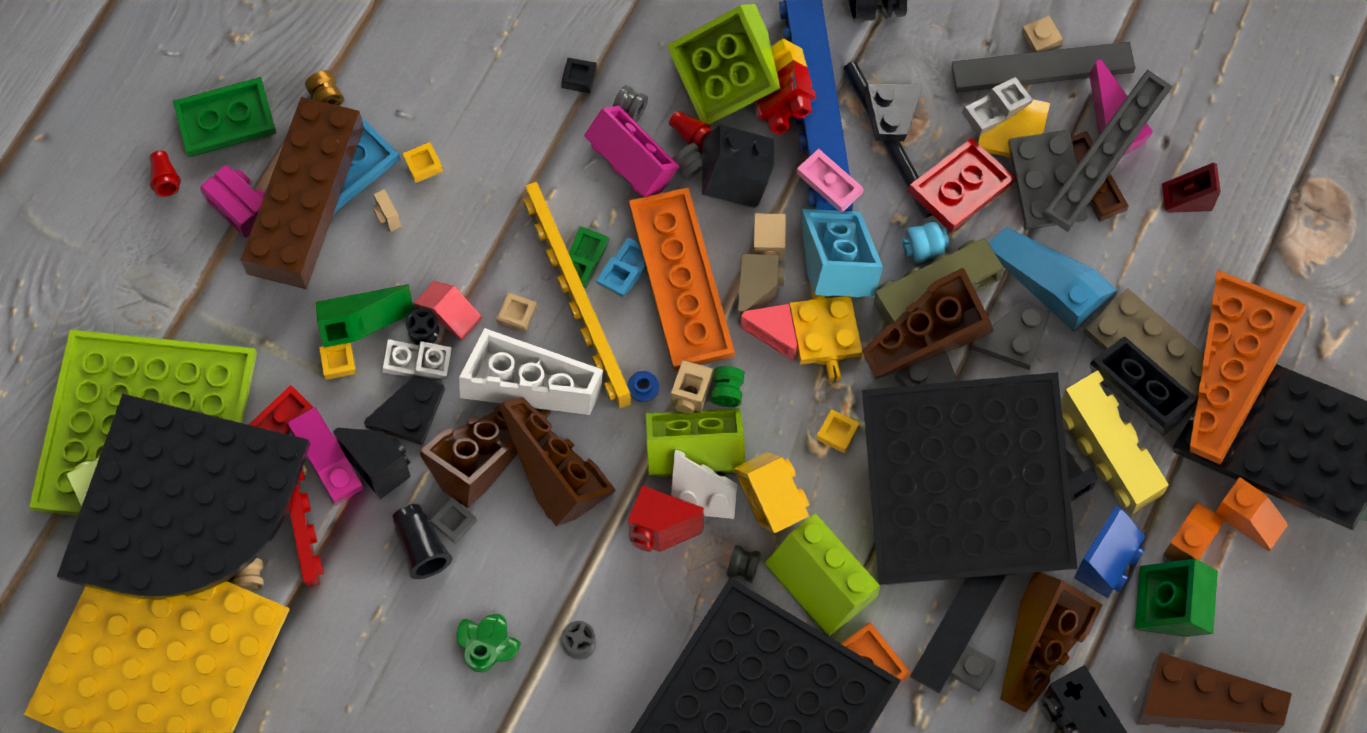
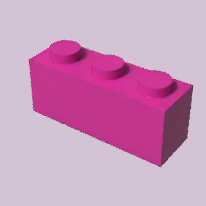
(631, 151)

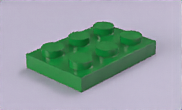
(224, 117)

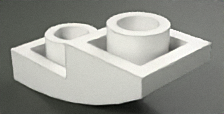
(419, 360)

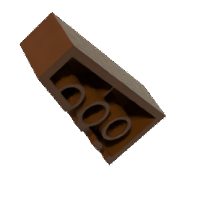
(1209, 699)

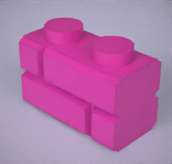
(233, 198)

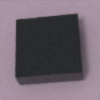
(579, 75)

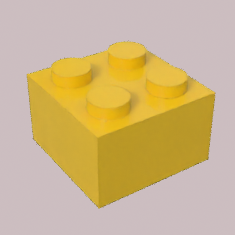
(772, 491)

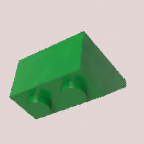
(1177, 598)

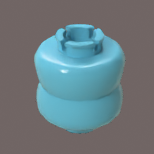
(925, 242)

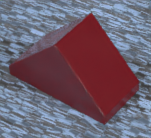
(1193, 191)

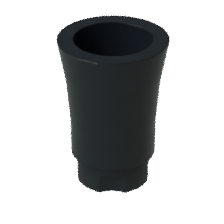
(420, 542)

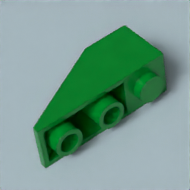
(361, 314)

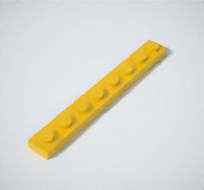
(580, 304)

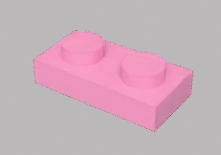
(830, 180)

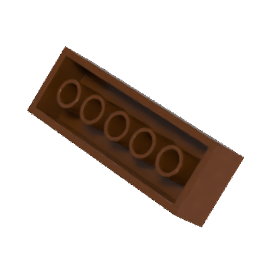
(303, 193)

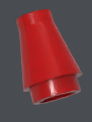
(689, 128)
(163, 175)

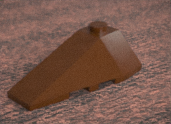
(937, 323)
(558, 476)

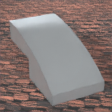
(997, 107)

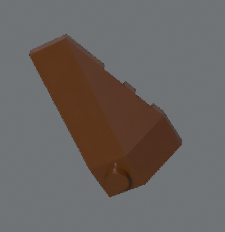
(471, 456)
(1047, 627)

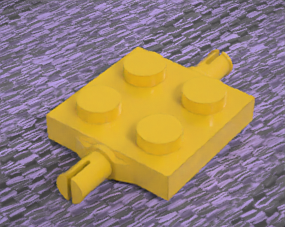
(826, 332)

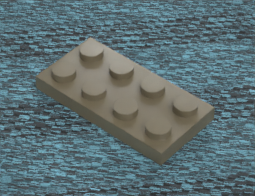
(1151, 334)

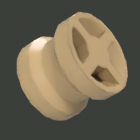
(250, 577)

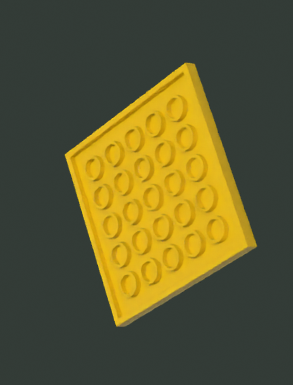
(157, 662)

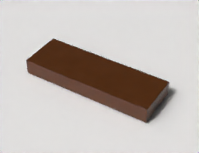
(1108, 199)

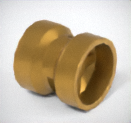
(322, 88)

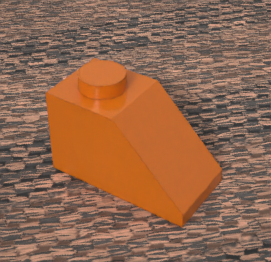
(1252, 514)
(1194, 534)

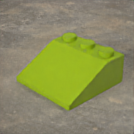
(726, 63)

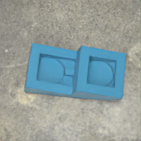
(623, 270)

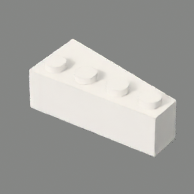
(513, 369)

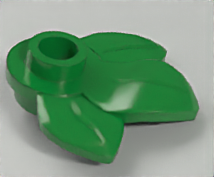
(486, 638)

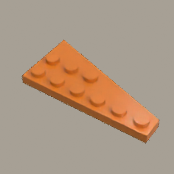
(1241, 348)

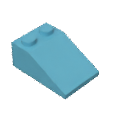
(840, 253)

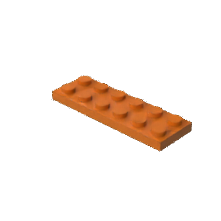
(681, 278)

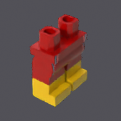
(795, 90)

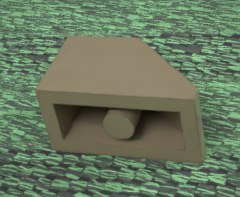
(758, 281)

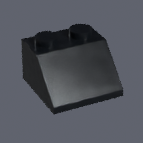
(736, 165)
(375, 458)

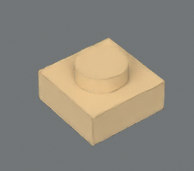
(1042, 35)
(386, 211)

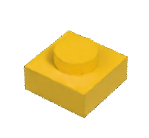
(423, 162)
(337, 361)
(838, 431)

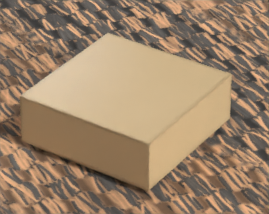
(516, 312)

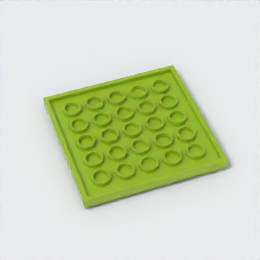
(104, 367)

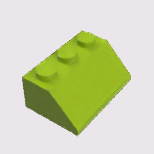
(704, 437)
(822, 575)

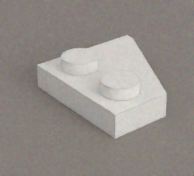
(703, 487)

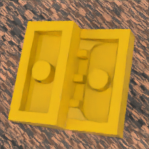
(1025, 123)

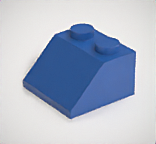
(1111, 554)

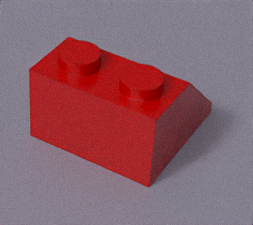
(663, 520)

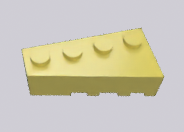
(1111, 444)

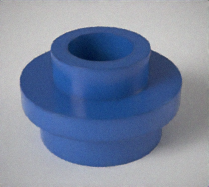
(647, 394)

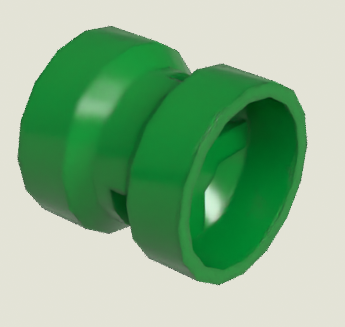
(727, 386)

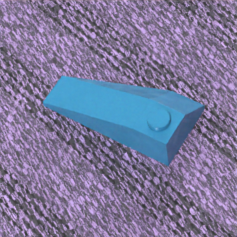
(1058, 281)

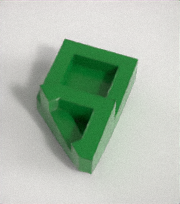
(587, 253)

